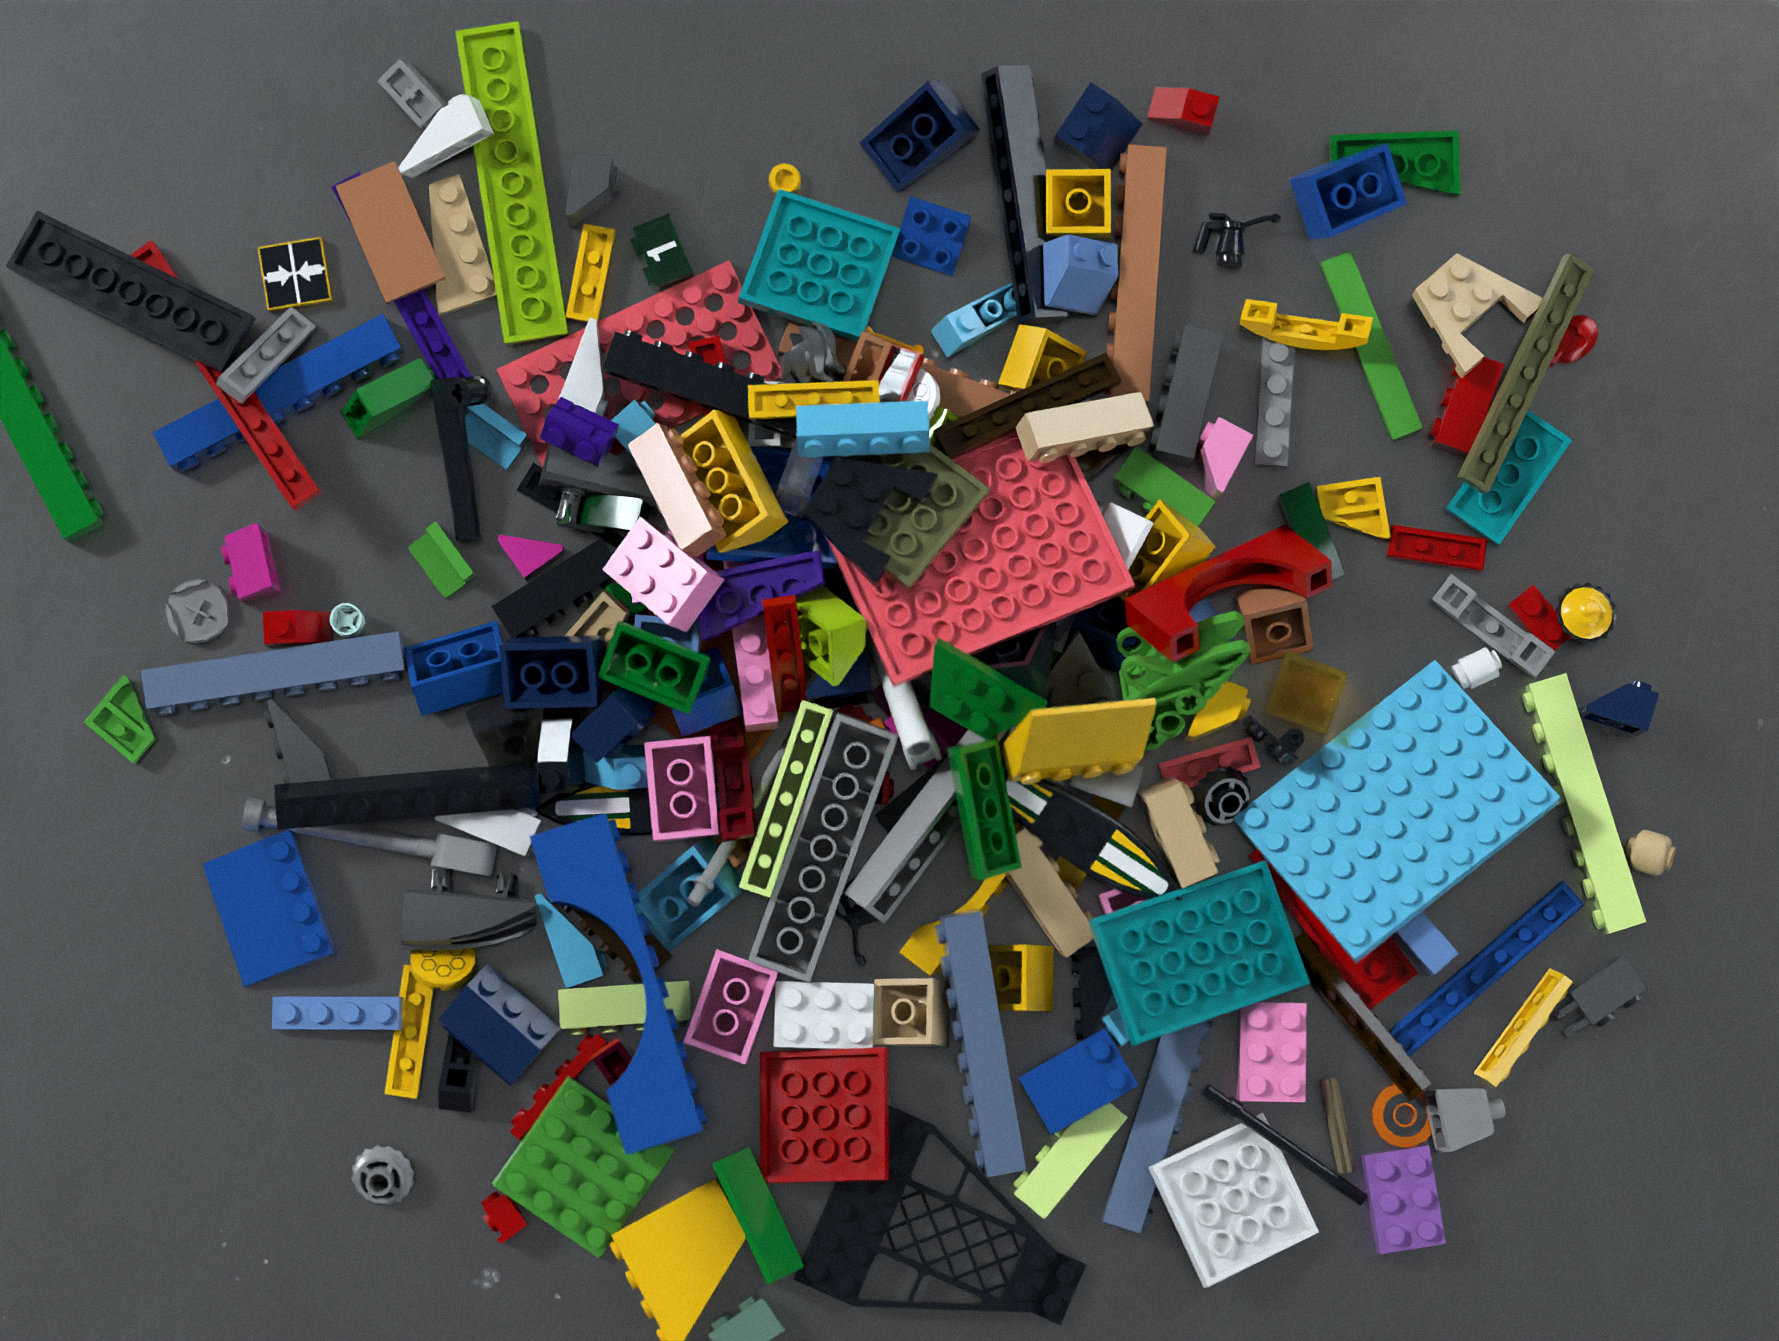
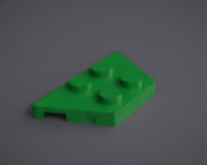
(976, 693)

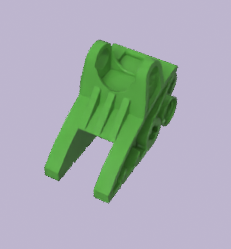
(1200, 674)

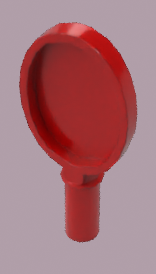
(1577, 340)

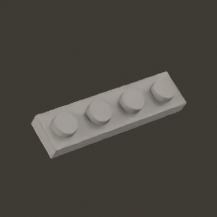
(265, 355)
(1274, 404)

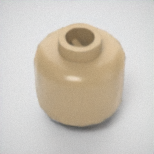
(1651, 852)

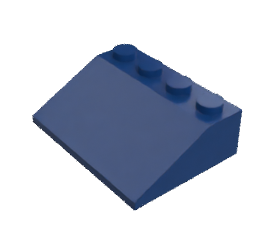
(269, 908)

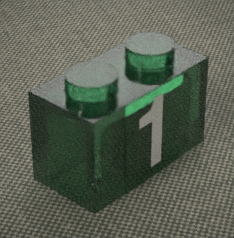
(662, 252)

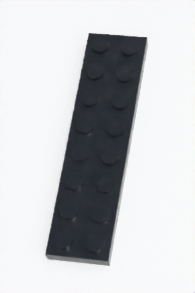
(131, 292)

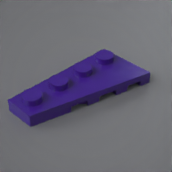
(747, 585)

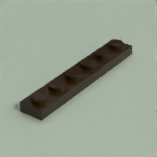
(1003, 415)
(1360, 1020)

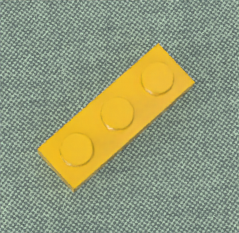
(590, 273)

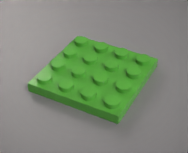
(577, 1170)

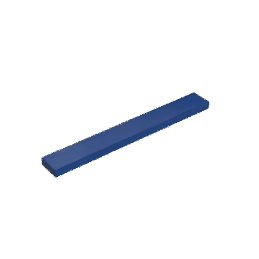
(1486, 968)

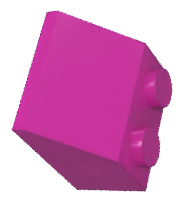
(250, 563)

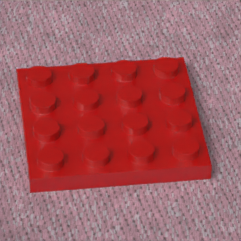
(824, 1115)

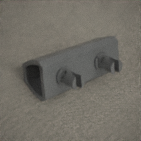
(576, 477)
(464, 921)

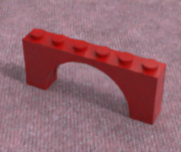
(1273, 558)

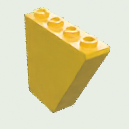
(680, 1256)

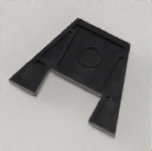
(851, 502)

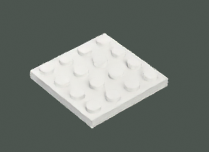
(1232, 1201)

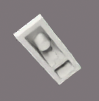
(449, 133)
(585, 378)
(503, 828)

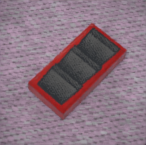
(899, 374)

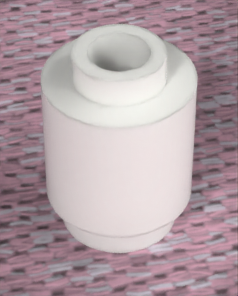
(1477, 668)

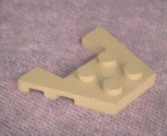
(1461, 295)

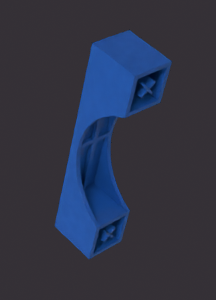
(588, 873)

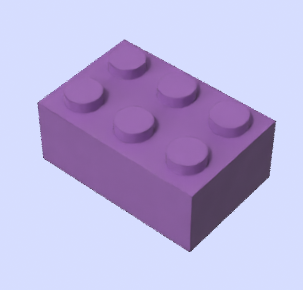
(1403, 1199)

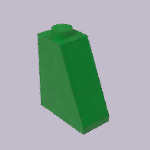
(387, 397)

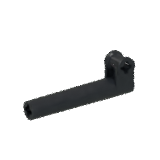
(449, 400)

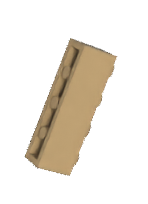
(1084, 427)
(1047, 896)

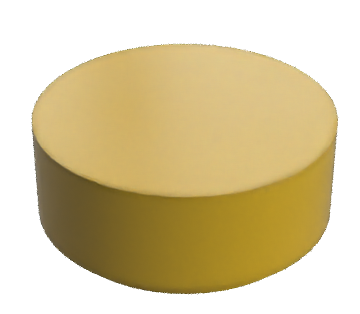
(785, 178)

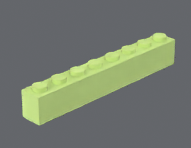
(1584, 804)

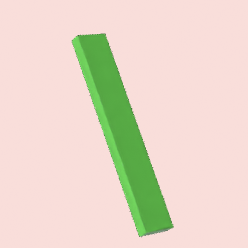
(1376, 355)

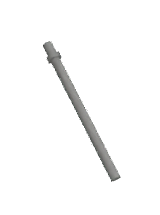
(704, 883)

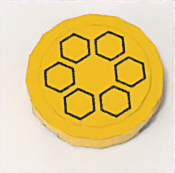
(443, 967)

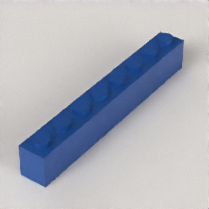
(286, 389)

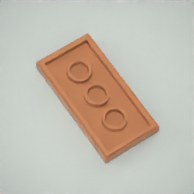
(390, 232)

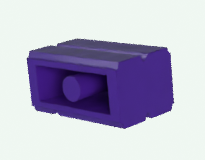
(579, 431)

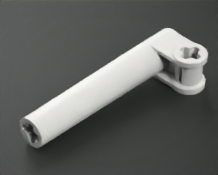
(915, 737)

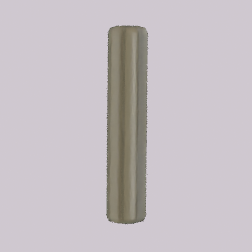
(1337, 1125)

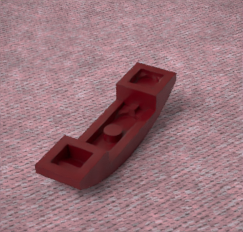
(734, 780)

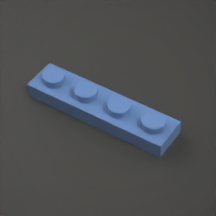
(337, 1013)

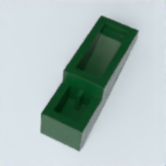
(607, 513)
(1309, 523)

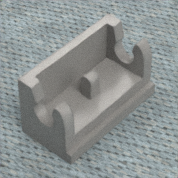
(412, 92)

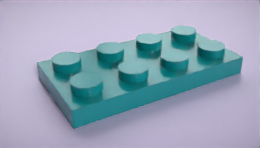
(1523, 471)

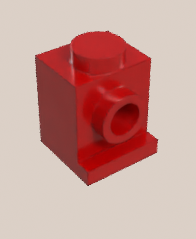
(503, 1215)

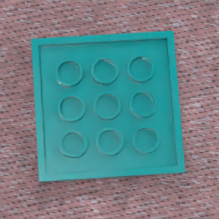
(819, 265)

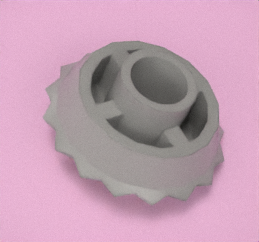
(382, 1175)

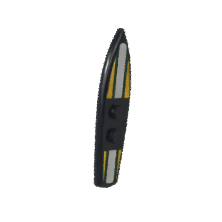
(626, 806)
(1090, 839)

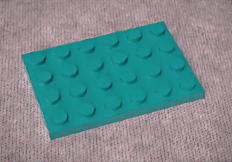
(1198, 955)

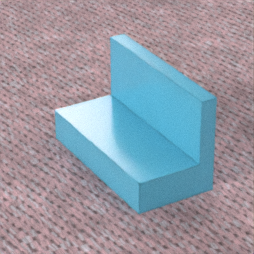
(494, 435)

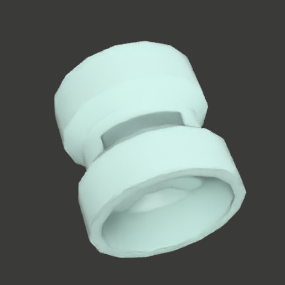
(343, 618)

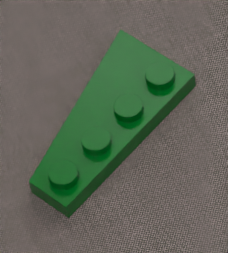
(1420, 158)

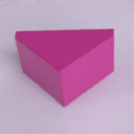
(530, 555)

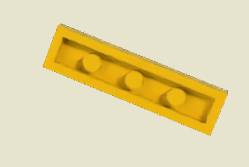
(780, 400)
(1522, 1028)
(410, 1042)

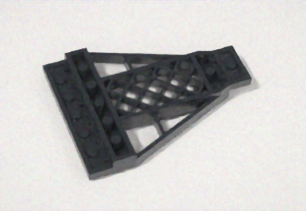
(860, 1215)

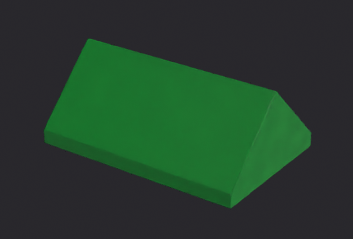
(654, 667)

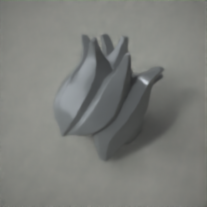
(813, 355)

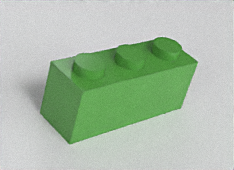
(1151, 480)

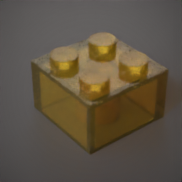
(1305, 694)

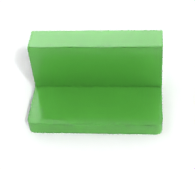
(441, 561)

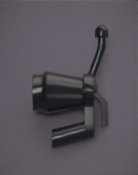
(1231, 244)
(855, 919)

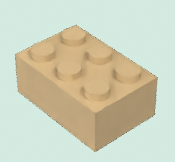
(1179, 831)

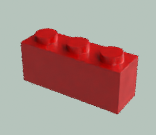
(1466, 407)

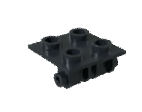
(1282, 749)

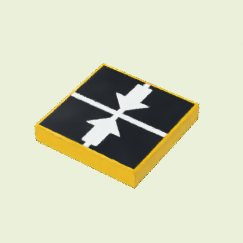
(295, 274)

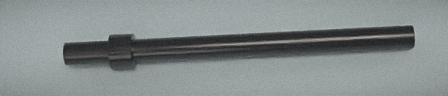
(1234, 1109)

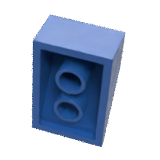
(1348, 192)
(1078, 1081)

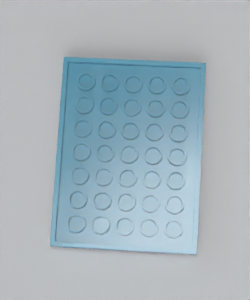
(1396, 810)

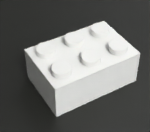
(823, 1015)

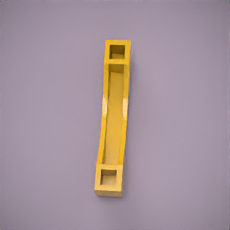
(923, 948)

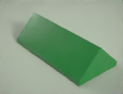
(984, 808)
(758, 1215)

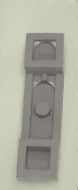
(1492, 627)

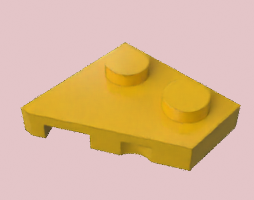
(1355, 506)

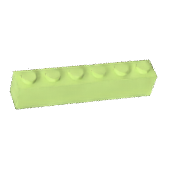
(786, 798)

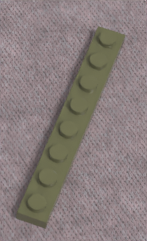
(1525, 373)

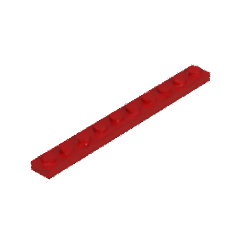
(253, 420)

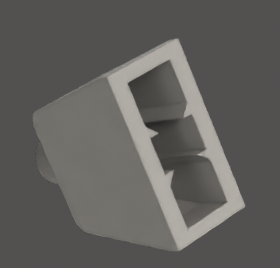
(1461, 1116)

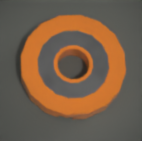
(1387, 1125)

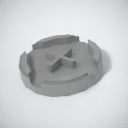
(198, 611)

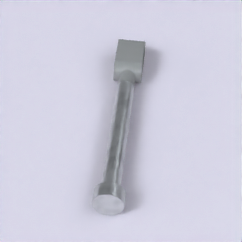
(445, 851)

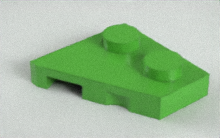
(122, 721)

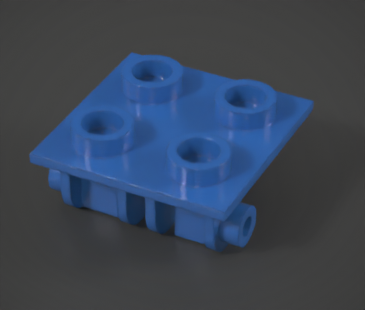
(931, 235)

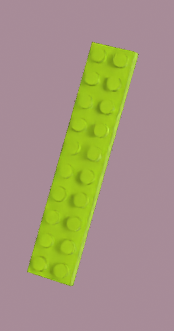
(513, 185)

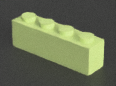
(617, 1006)
(1067, 1159)

